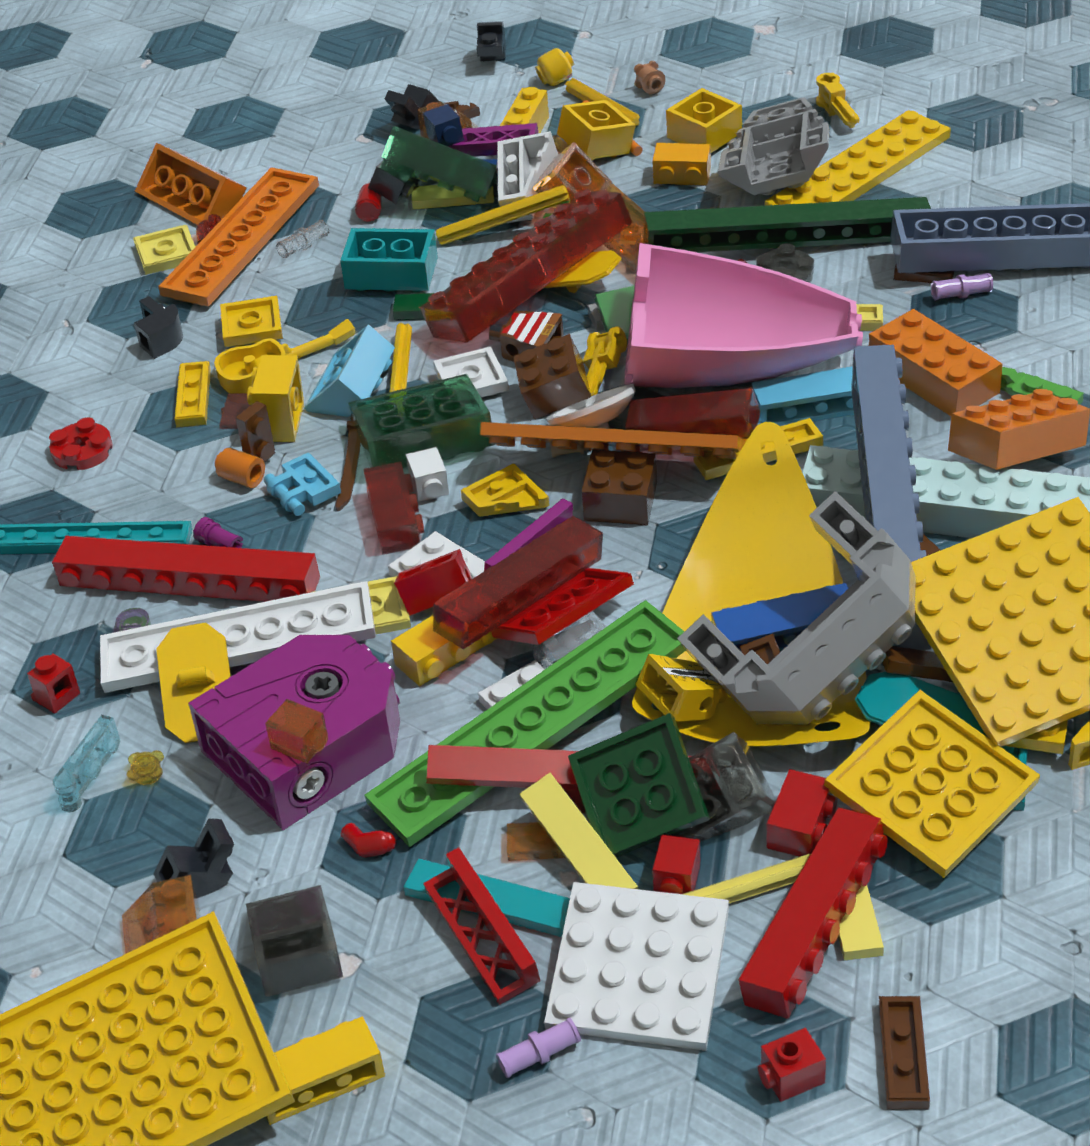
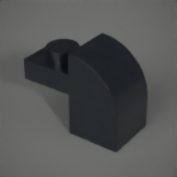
(491, 41)
(406, 105)
(159, 329)
(204, 861)

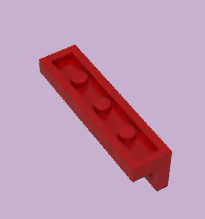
(495, 921)

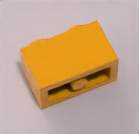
(681, 163)

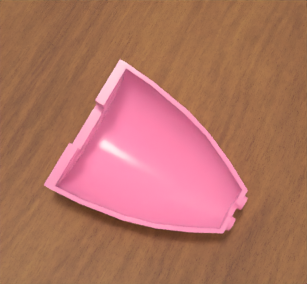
(728, 322)

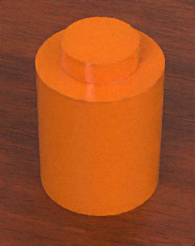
(240, 467)

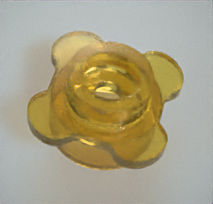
(145, 767)

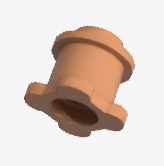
(649, 77)

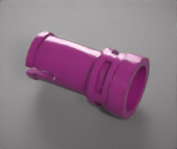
(212, 533)

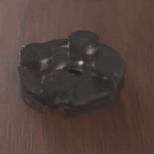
(789, 262)

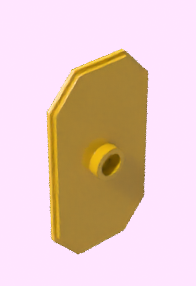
(588, 270)
(189, 664)

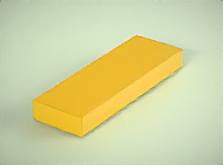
(192, 394)

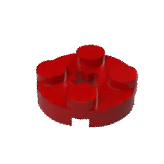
(66, 444)

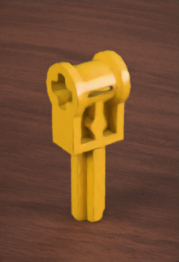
(832, 99)
(603, 354)

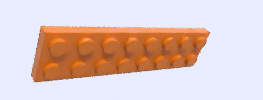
(238, 237)
(624, 440)

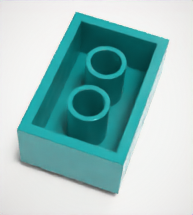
(389, 259)

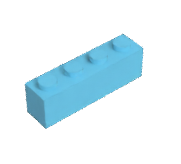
(805, 396)

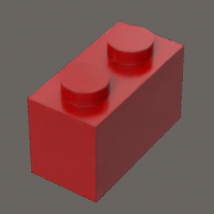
(800, 814)

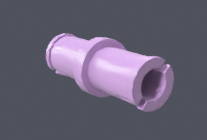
(961, 286)
(538, 1047)

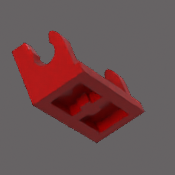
(430, 581)

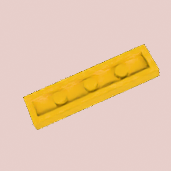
(799, 434)

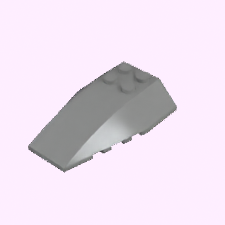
(776, 148)

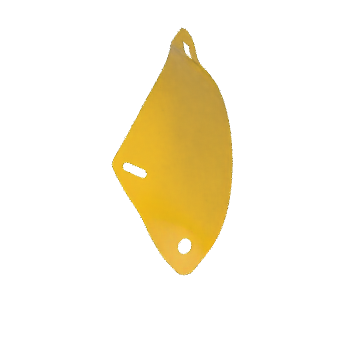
(753, 550)

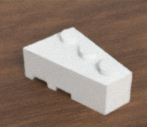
(521, 165)

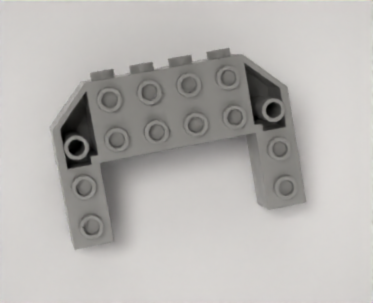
(835, 645)

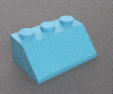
(351, 373)

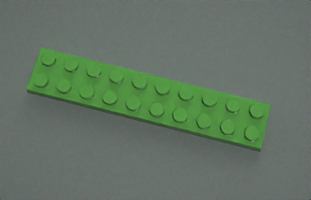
(532, 716)

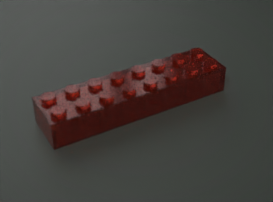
(525, 265)

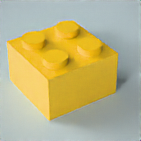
(704, 119)
(596, 129)
(280, 389)

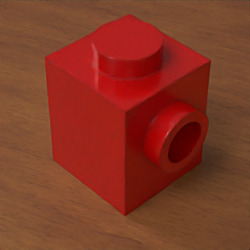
(792, 1065)

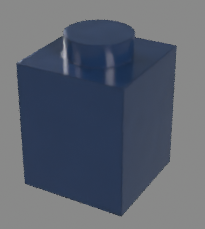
(443, 125)

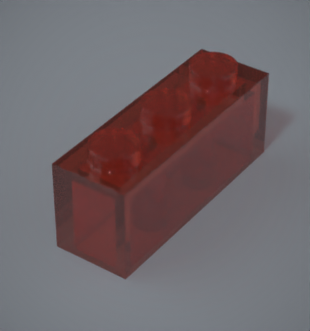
(393, 507)

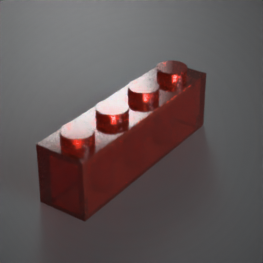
(703, 413)

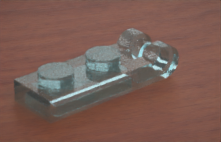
(86, 763)

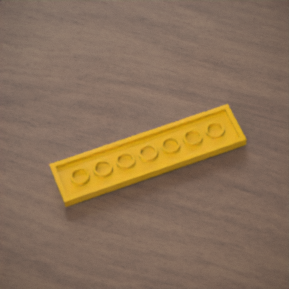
(868, 161)

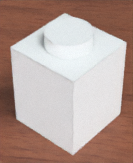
(427, 474)

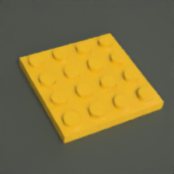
(932, 782)

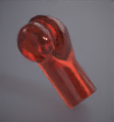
(206, 226)

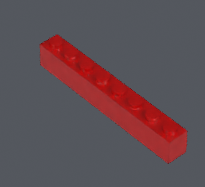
(184, 569)

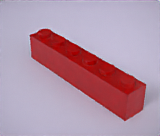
(812, 913)

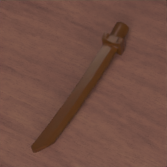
(350, 466)

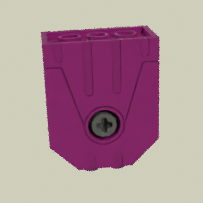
(322, 674)

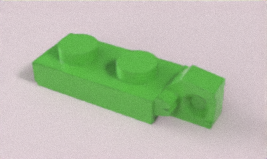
(1025, 384)

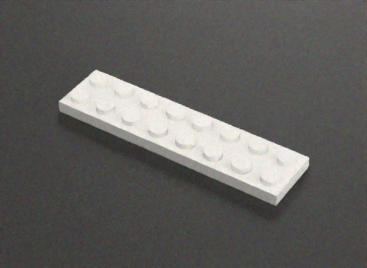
(250, 632)

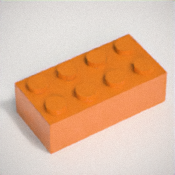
(940, 363)
(1018, 429)

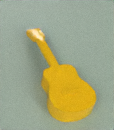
(236, 364)

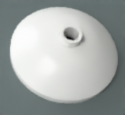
(596, 410)

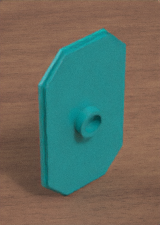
(887, 692)

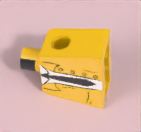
(680, 688)

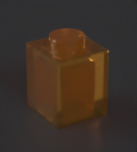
(297, 731)

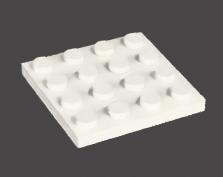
(639, 965)

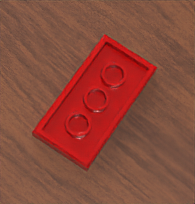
(564, 606)

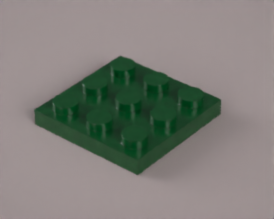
(639, 786)

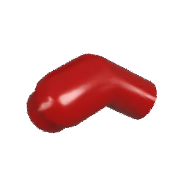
(368, 843)

